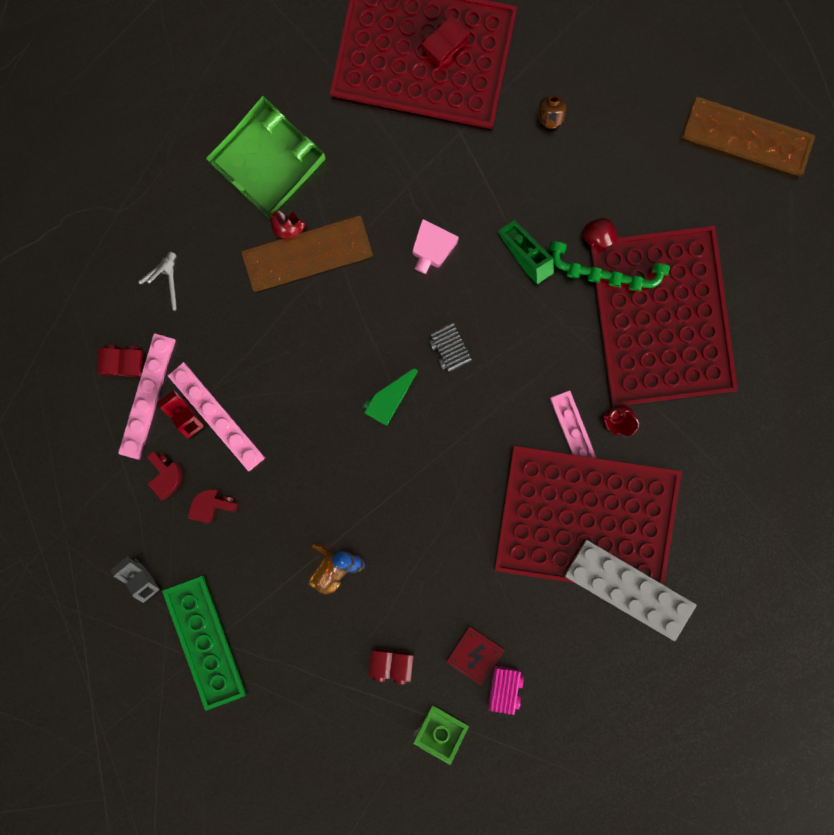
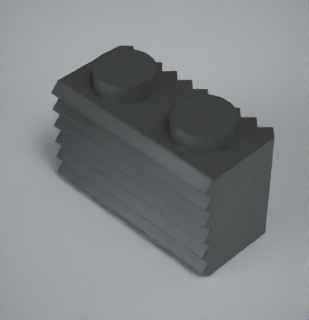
(450, 347)

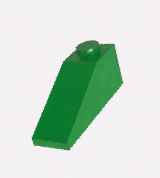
(527, 251)
(387, 400)

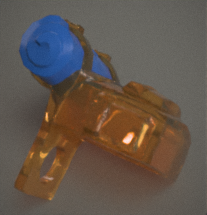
(333, 568)

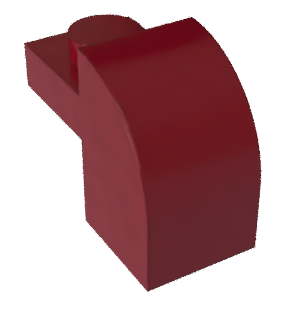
(180, 413)
(169, 478)
(204, 505)

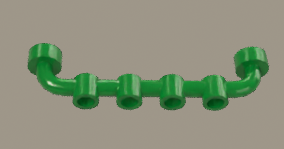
(615, 278)

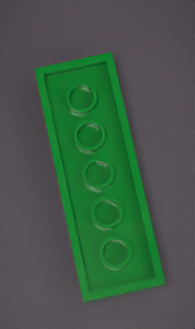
(204, 643)

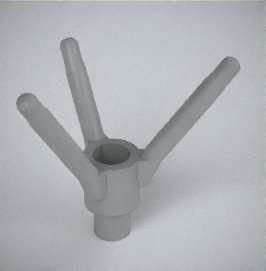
(166, 268)

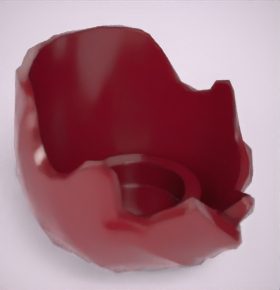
(286, 226)
(600, 232)
(621, 420)

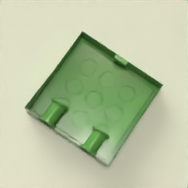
(266, 157)

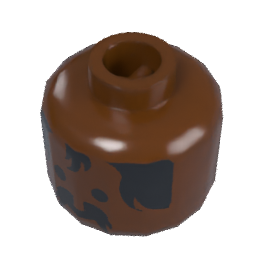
(552, 111)

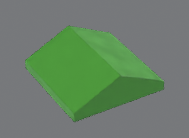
(440, 735)

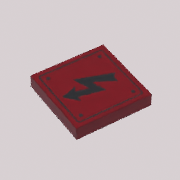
(475, 655)

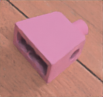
(432, 246)

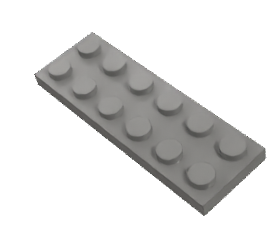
(630, 590)

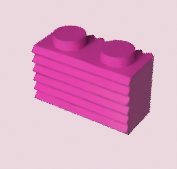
(505, 689)

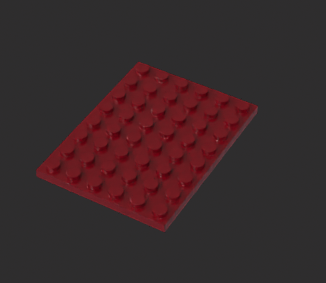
(386, 67)
(669, 336)
(569, 498)

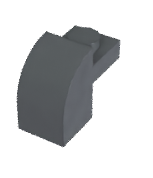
(136, 578)

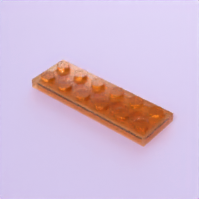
(749, 136)
(307, 253)

